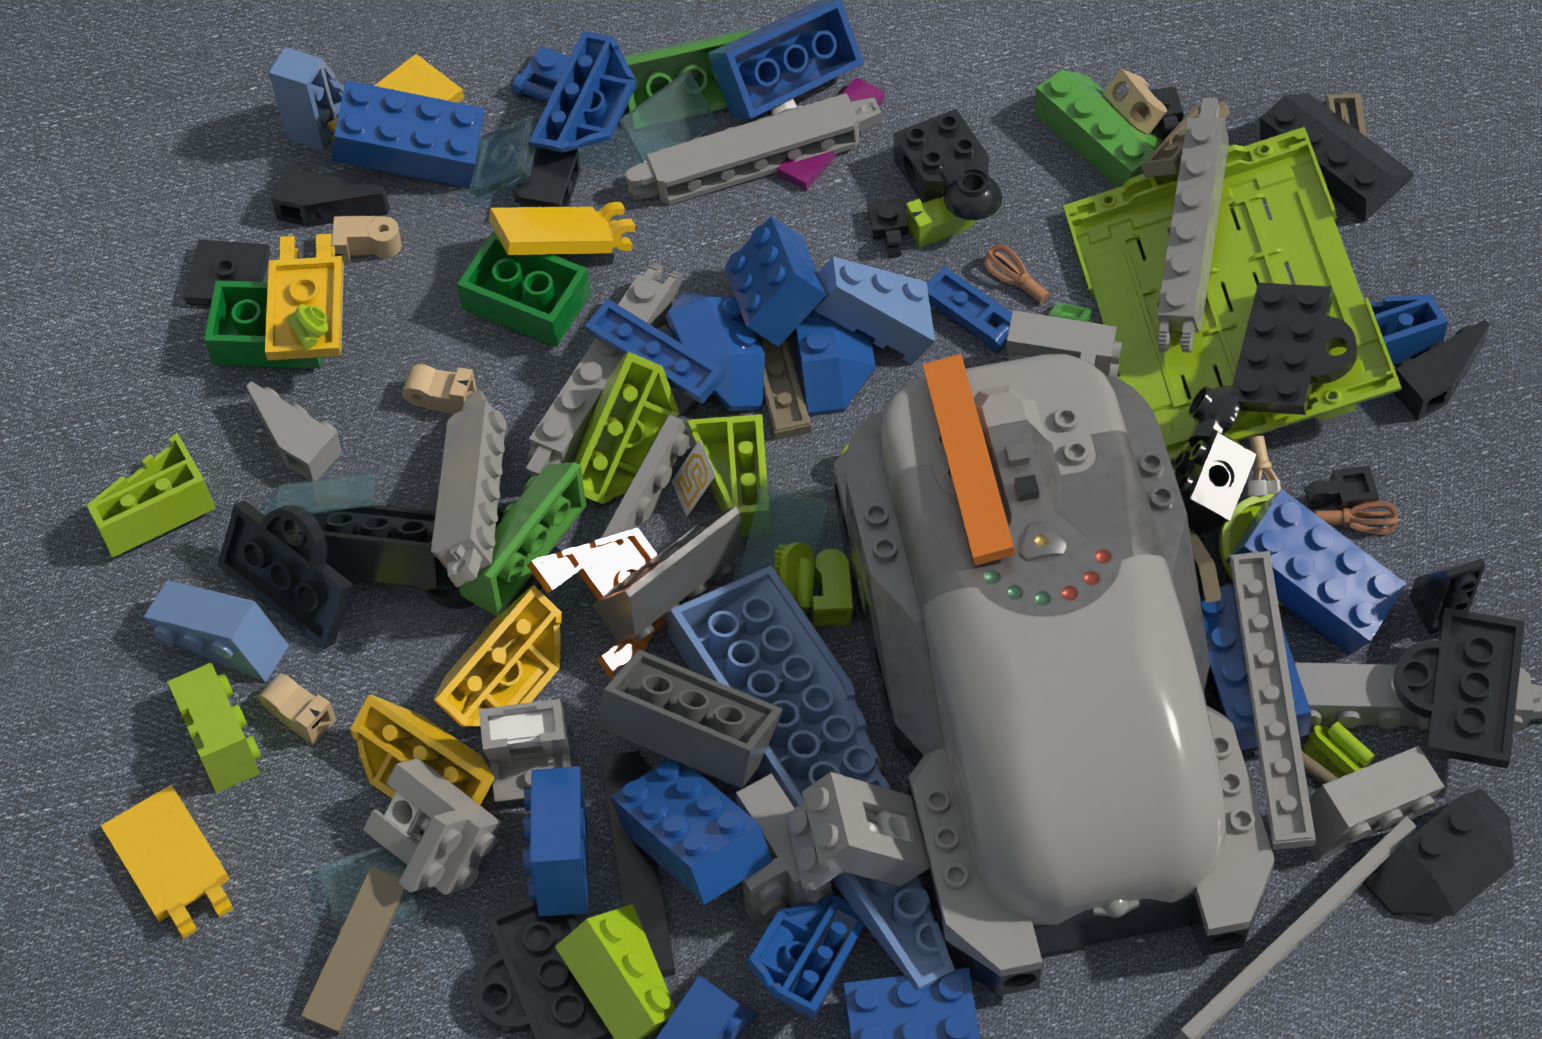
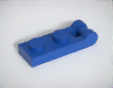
(970, 308)

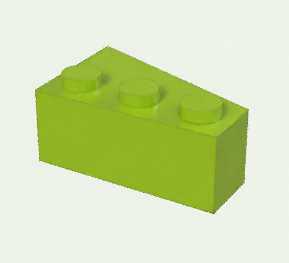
(738, 459)
(152, 500)
(216, 726)
(619, 973)

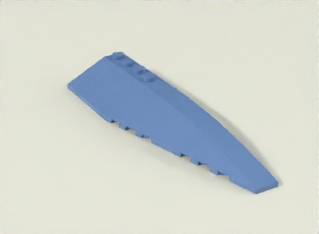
(767, 647)

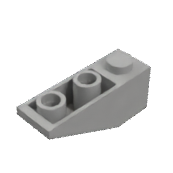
(300, 440)

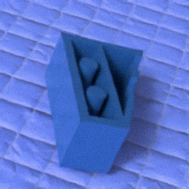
(1409, 324)

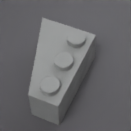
(1372, 800)

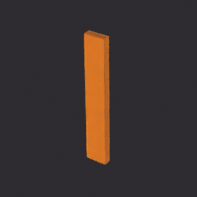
(968, 460)

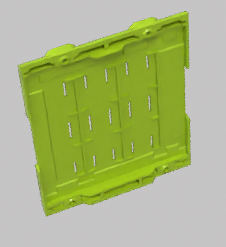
(1299, 235)

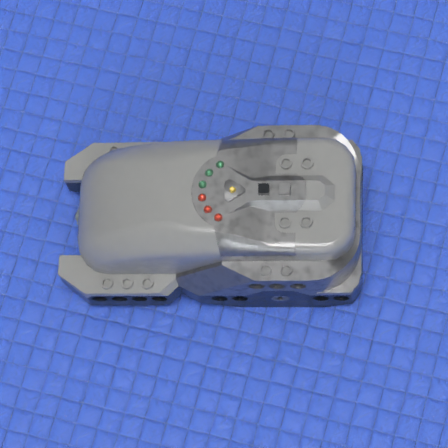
(1053, 691)

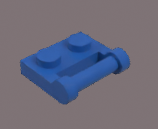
(544, 69)

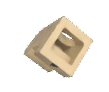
(1138, 102)
(365, 237)
(438, 388)
(297, 708)

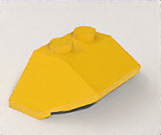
(506, 661)
(394, 735)

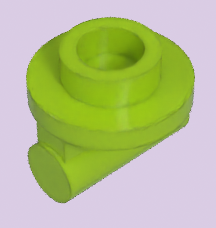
(308, 324)

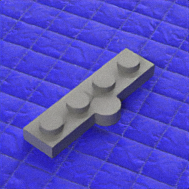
(651, 478)

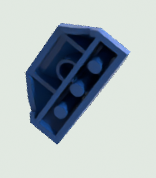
(587, 96)
(717, 332)
(831, 363)
(806, 952)

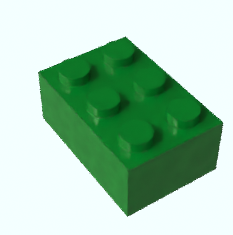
(524, 291)
(238, 327)

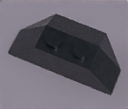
(1447, 860)

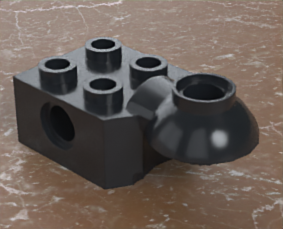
(948, 161)
(1213, 465)

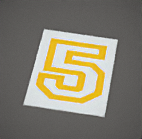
(693, 478)

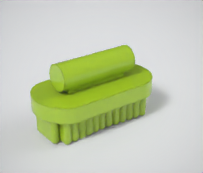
(796, 569)
(1337, 750)

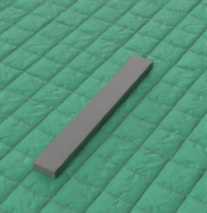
(1272, 701)
(1296, 932)

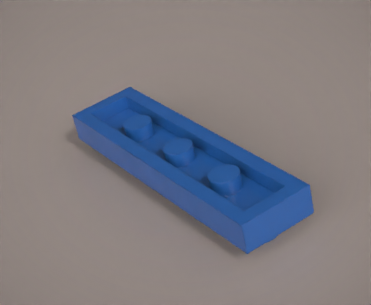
(681, 365)

